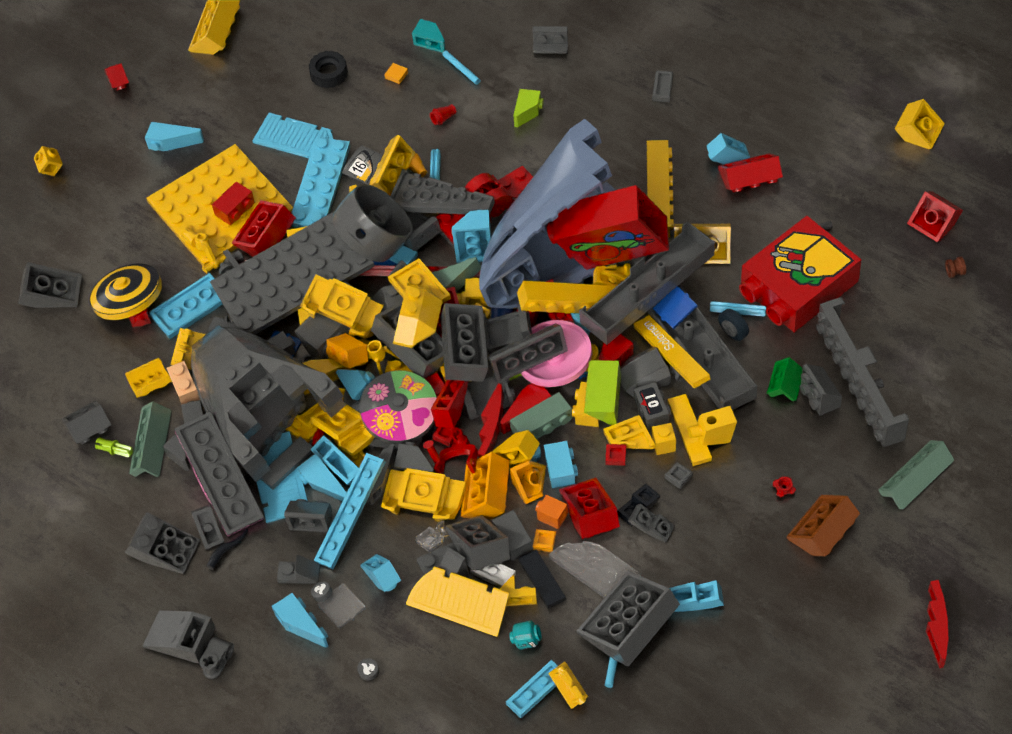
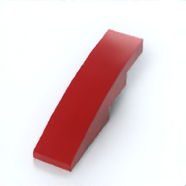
(491, 419)
(938, 626)

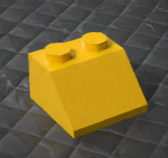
(919, 124)

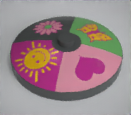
(397, 407)

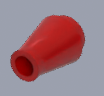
(442, 114)

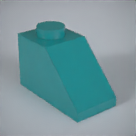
(428, 36)

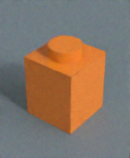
(551, 511)

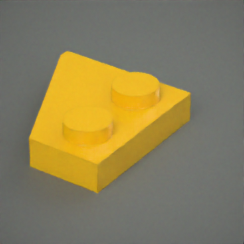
(630, 433)

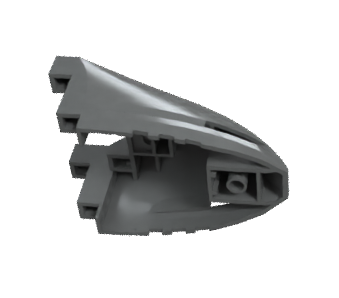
(241, 373)

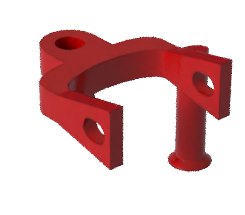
(460, 446)

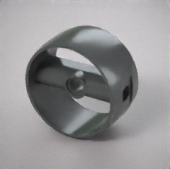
(378, 216)

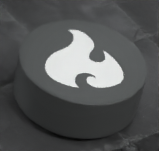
(321, 591)
(368, 669)

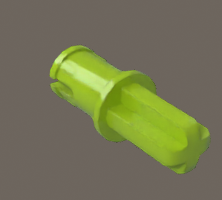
(114, 447)

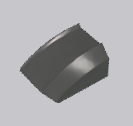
(643, 370)

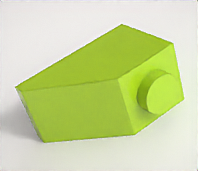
(527, 106)

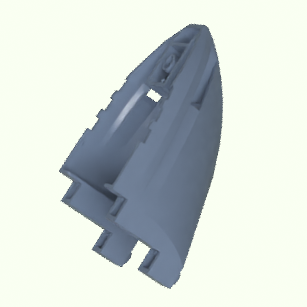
(521, 241)

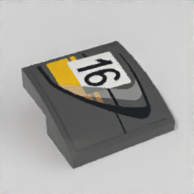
(362, 165)

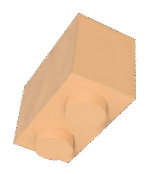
(183, 382)

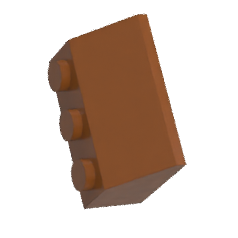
(824, 524)

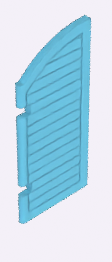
(289, 135)
(288, 490)

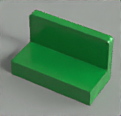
(785, 379)

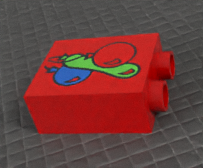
(610, 228)

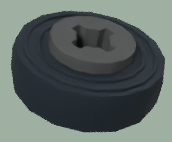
(733, 324)

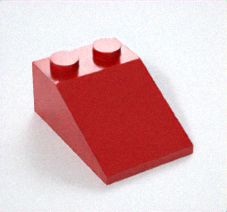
(590, 508)

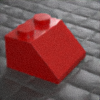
(934, 216)

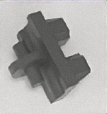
(231, 261)

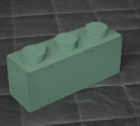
(543, 417)

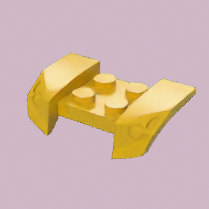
(341, 304)
(344, 426)
(423, 493)

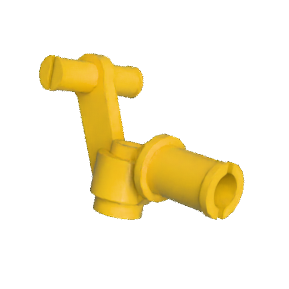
(201, 242)

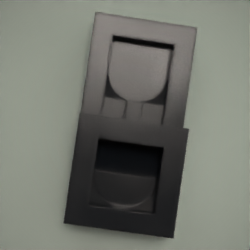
(644, 496)

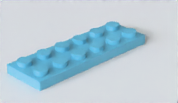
(320, 181)

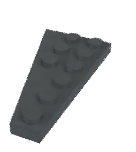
(437, 196)

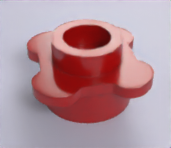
(784, 481)

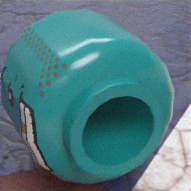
(525, 635)

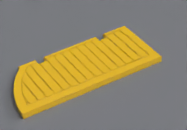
(460, 600)

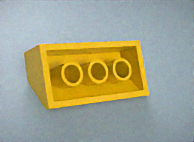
(214, 26)

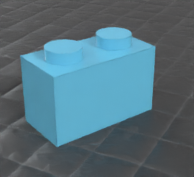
(559, 464)

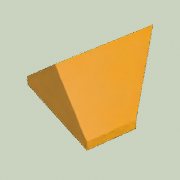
(528, 480)

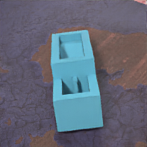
(335, 459)
(698, 597)

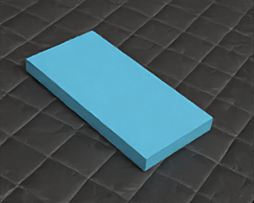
(186, 307)

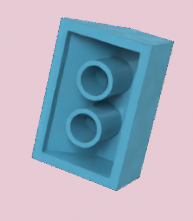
(472, 235)

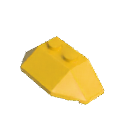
(417, 316)

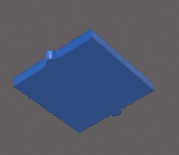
(675, 307)

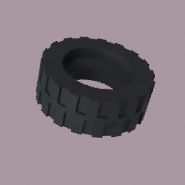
(331, 79)

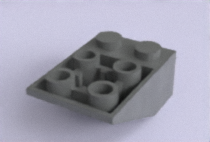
(162, 544)
(180, 634)

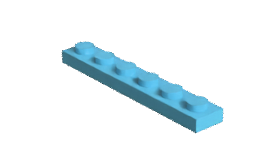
(349, 511)

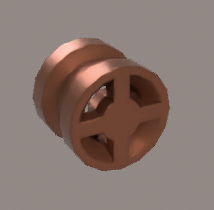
(955, 267)

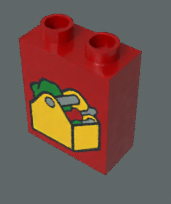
(799, 274)

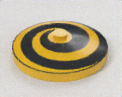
(125, 291)

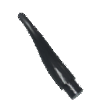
(219, 552)

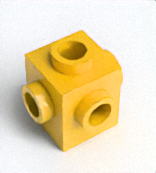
(48, 161)

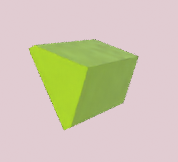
(603, 390)

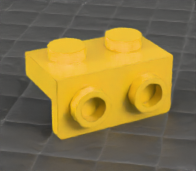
(148, 377)

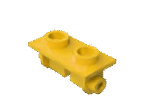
(568, 685)

